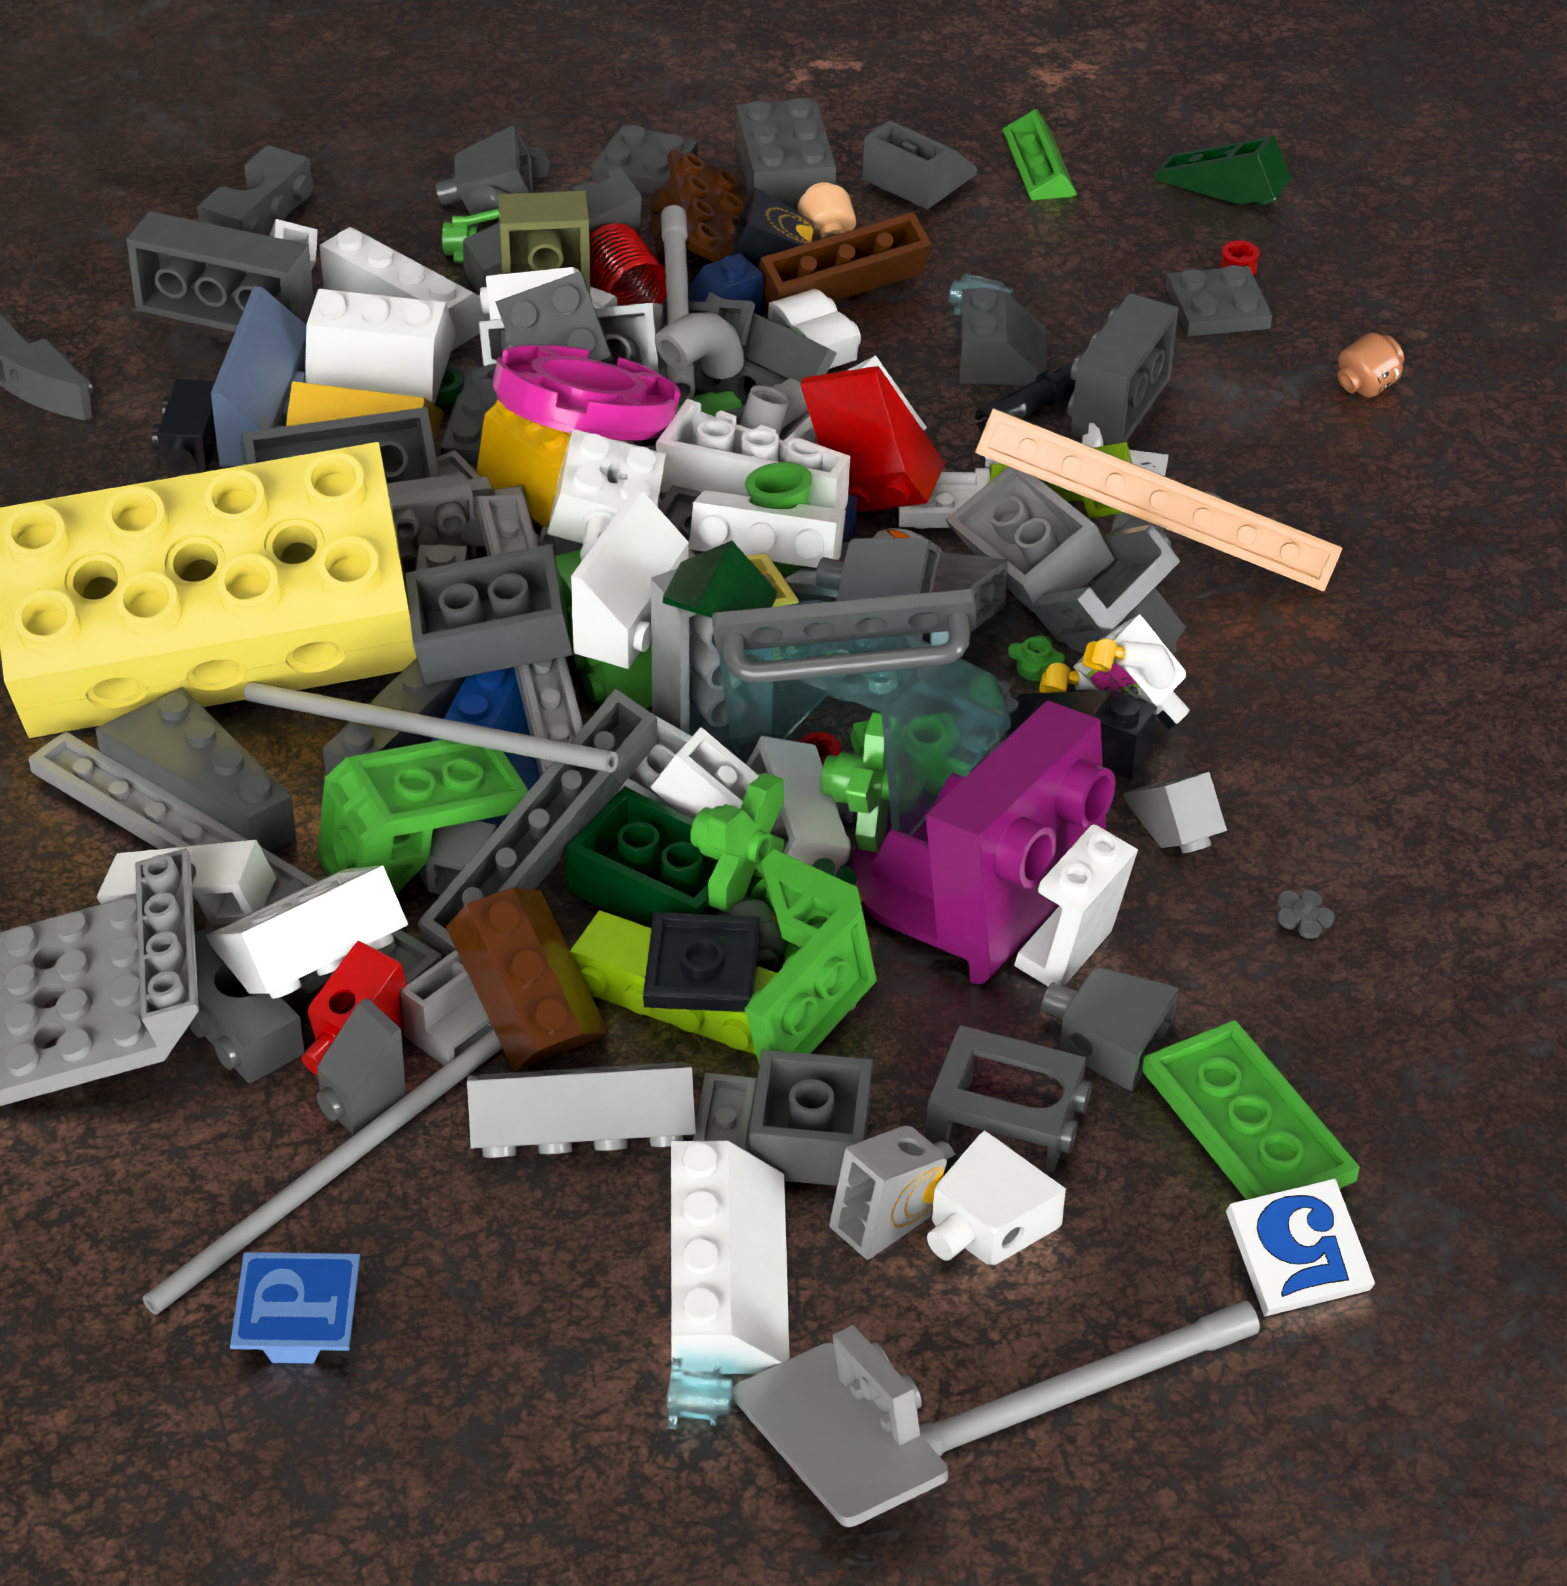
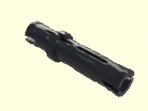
(1047, 389)

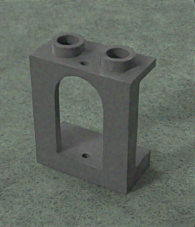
(1044, 1126)

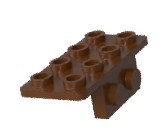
(710, 201)

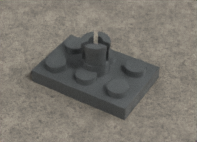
(468, 413)

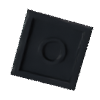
(702, 962)

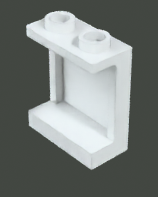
(1089, 892)

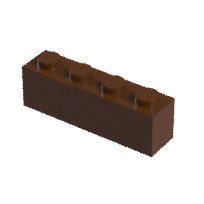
(849, 261)

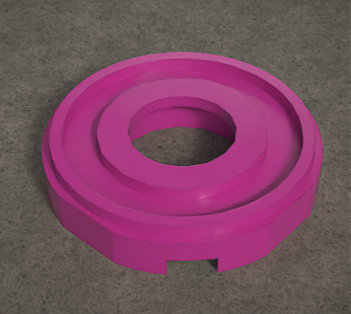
(571, 392)

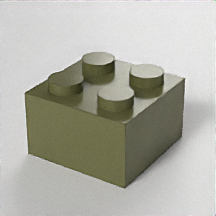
(544, 232)

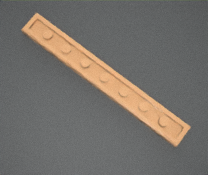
(1158, 499)

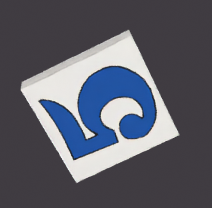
(1300, 1247)

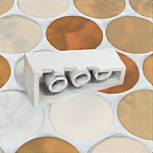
(719, 456)

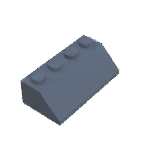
(257, 373)

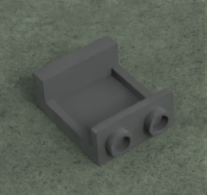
(1140, 563)

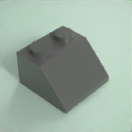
(999, 340)

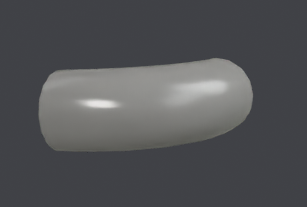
(703, 338)

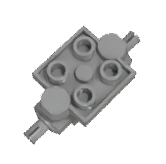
(439, 513)

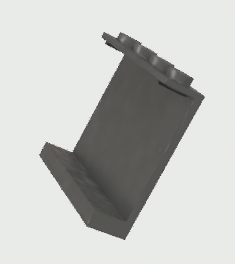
(954, 572)

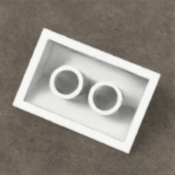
(378, 343)
(615, 581)
(310, 930)

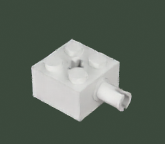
(596, 482)

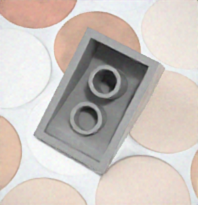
(1037, 530)

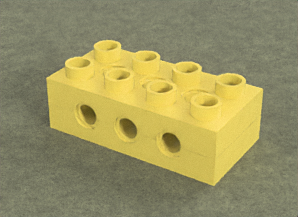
(202, 587)

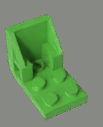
(408, 796)
(825, 957)

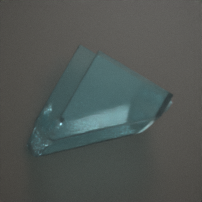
(931, 716)

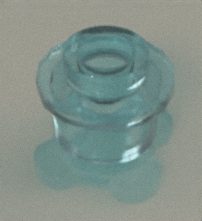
(697, 1394)

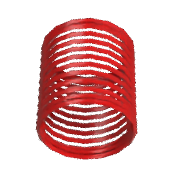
(641, 256)

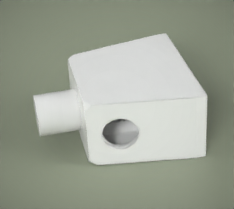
(993, 1204)

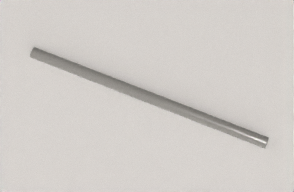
(433, 727)
(320, 1174)

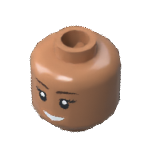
(1370, 364)

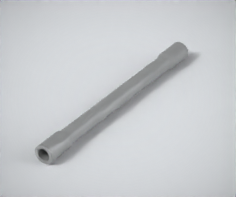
(674, 238)
(1205, 1334)

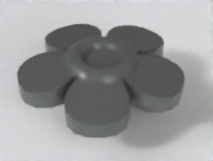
(1304, 912)

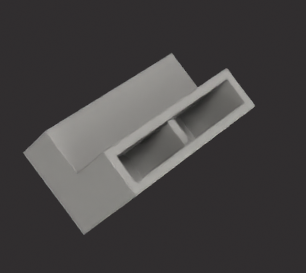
(443, 1010)

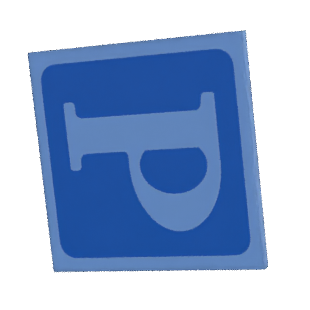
(295, 1304)

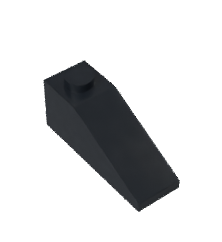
(1125, 723)

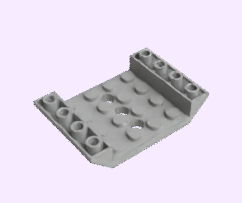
(118, 979)

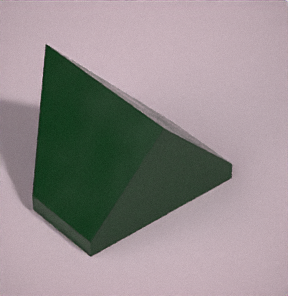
(719, 582)

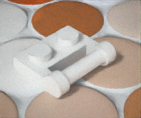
(948, 495)

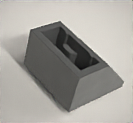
(913, 165)

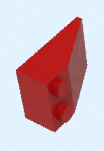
(887, 448)

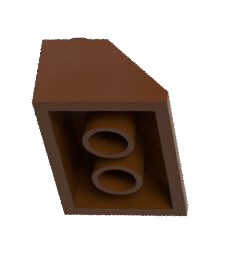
(525, 976)

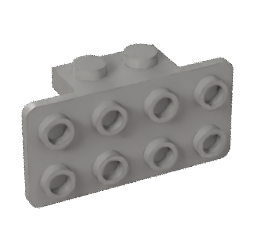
(845, 1426)

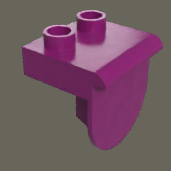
(989, 841)

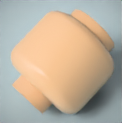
(828, 209)

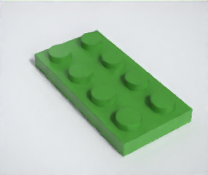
(1247, 1113)

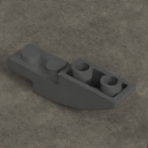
(42, 374)

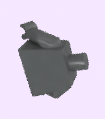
(493, 168)

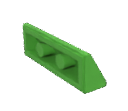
(1038, 158)

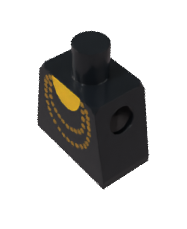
(768, 228)

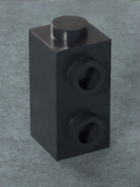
(187, 427)

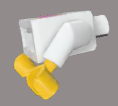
(1127, 662)

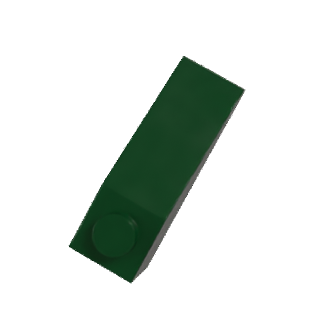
(1231, 172)

